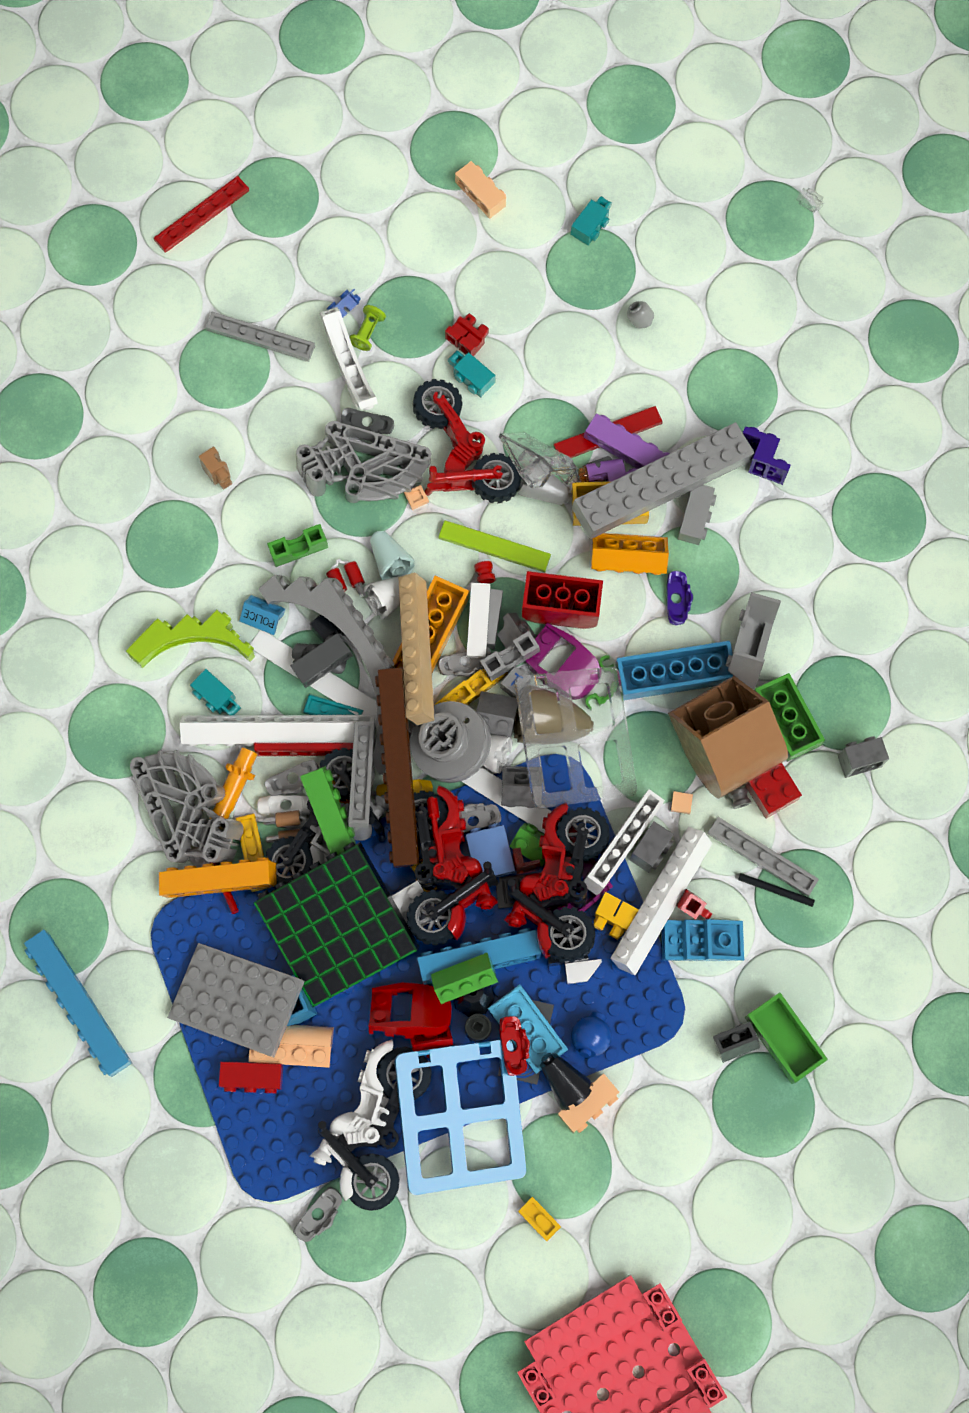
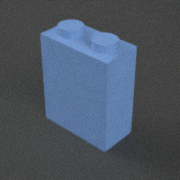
(493, 847)

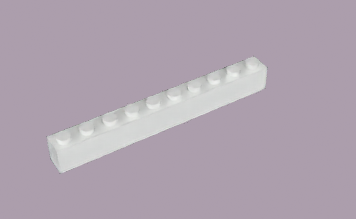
(269, 729)

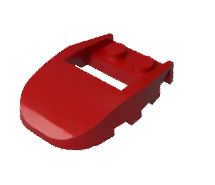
(427, 1013)

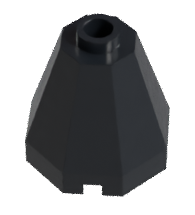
(475, 1004)

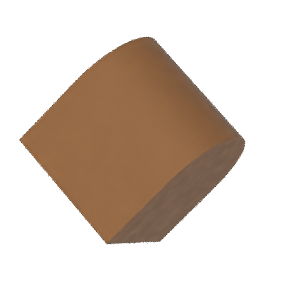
(729, 736)

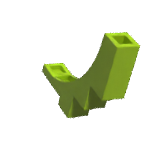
(160, 637)

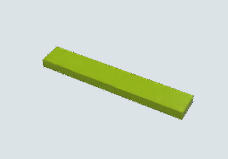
(494, 546)

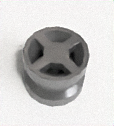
(739, 798)

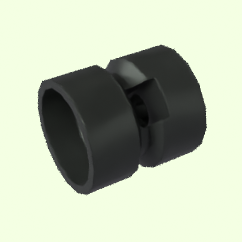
(478, 1027)

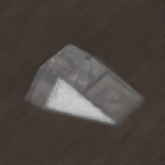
(537, 460)

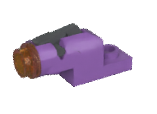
(603, 469)

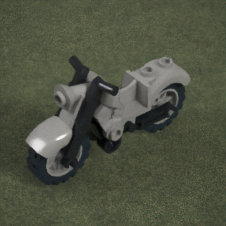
(309, 842)

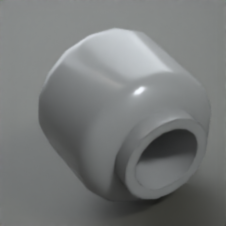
(640, 314)

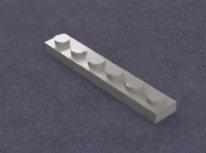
(260, 336)
(361, 774)
(763, 856)

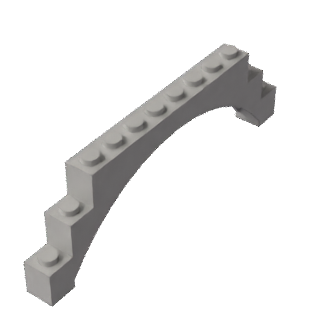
(336, 606)

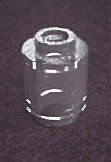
(810, 200)

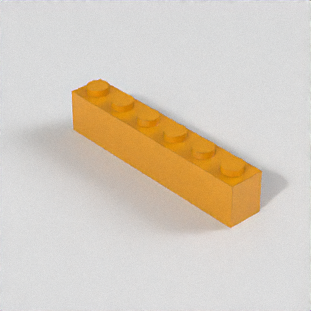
(217, 879)

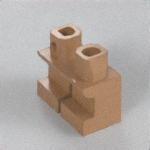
(215, 468)

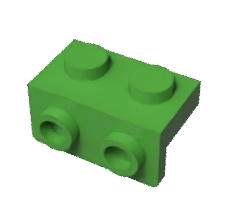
(528, 840)

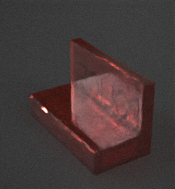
(522, 867)

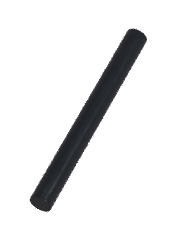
(776, 889)

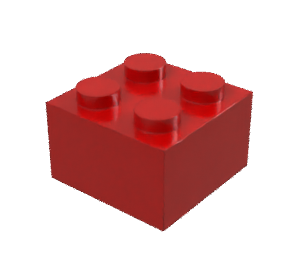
(773, 790)

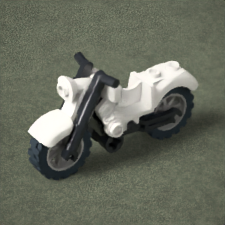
(368, 1126)

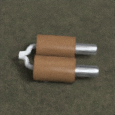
(284, 819)

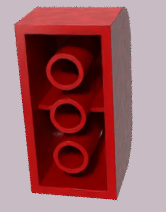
(562, 600)

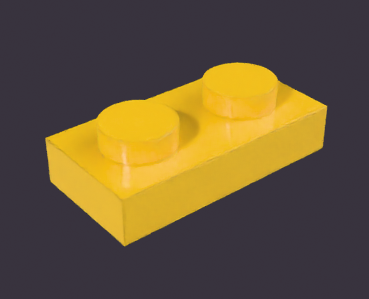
(539, 1219)

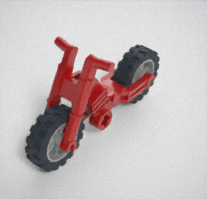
(455, 478)

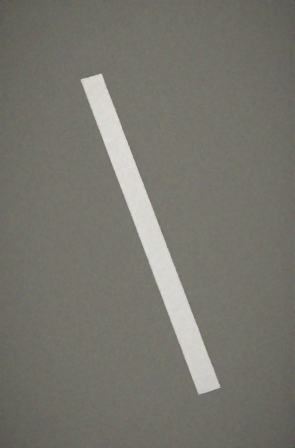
(344, 693)

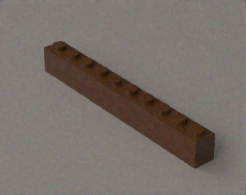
(398, 768)

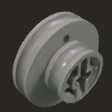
(449, 746)

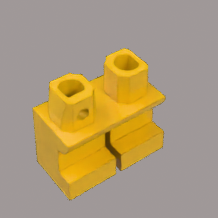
(619, 922)

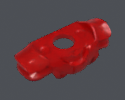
(511, 1030)

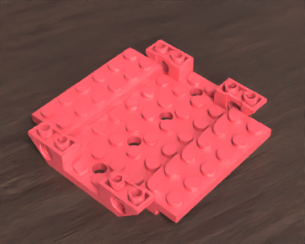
(602, 1345)

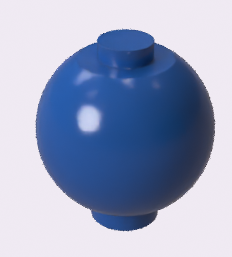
(591, 1035)

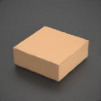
(416, 497)
(681, 802)

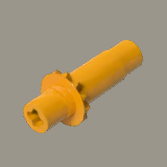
(235, 781)

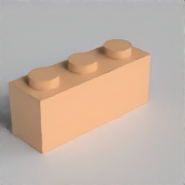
(480, 189)
(602, 1093)

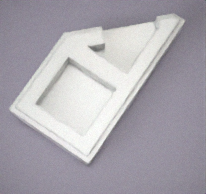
(581, 971)

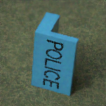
(261, 615)

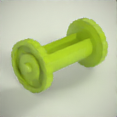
(362, 338)

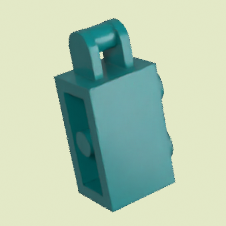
(591, 220)
(472, 373)
(214, 693)

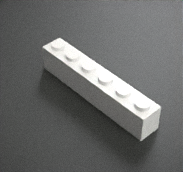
(623, 842)

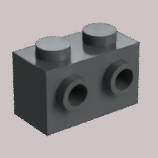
(736, 1042)

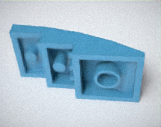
(703, 940)

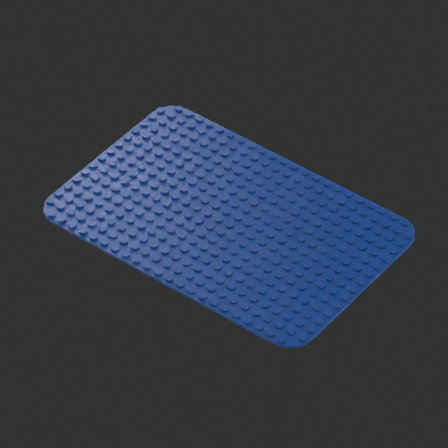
(274, 1134)

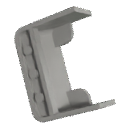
(753, 638)

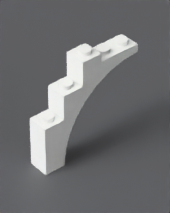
(351, 371)

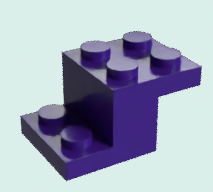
(763, 462)

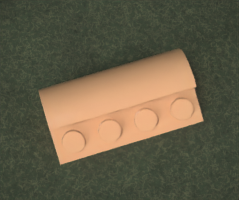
(301, 1047)

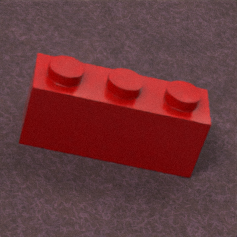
(251, 1077)

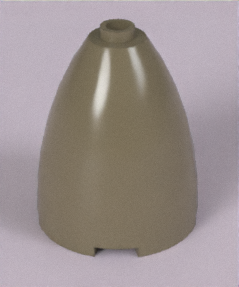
(548, 715)

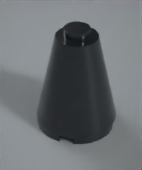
(565, 1081)

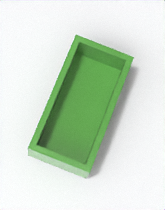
(786, 1038)

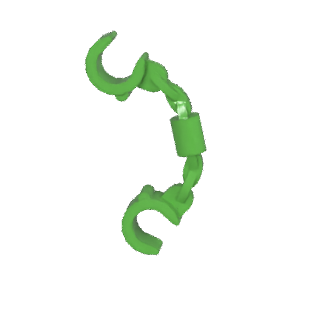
(601, 700)

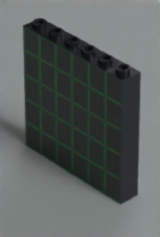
(336, 923)

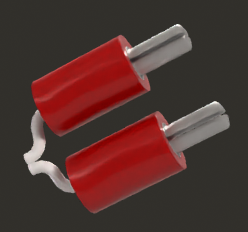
(353, 574)

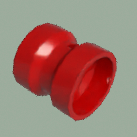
(484, 572)

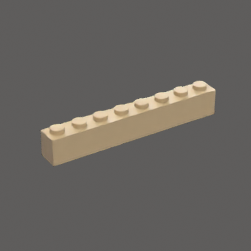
(416, 649)

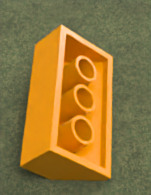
(630, 553)

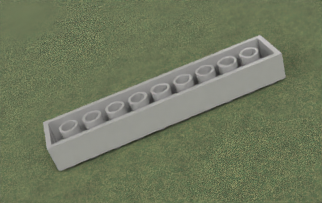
(662, 480)

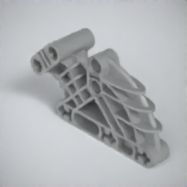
(319, 466)
(211, 836)

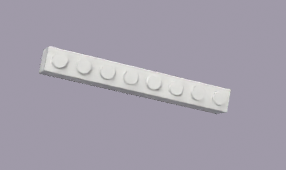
(661, 900)

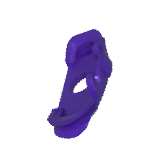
(678, 585)

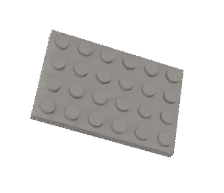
(236, 1000)

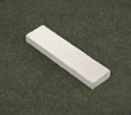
(478, 620)

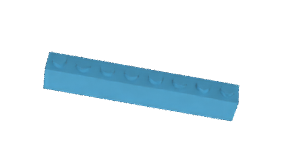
(77, 1003)

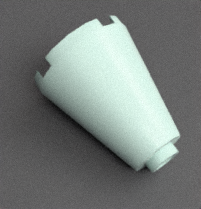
(390, 556)

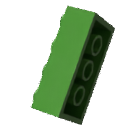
(792, 716)

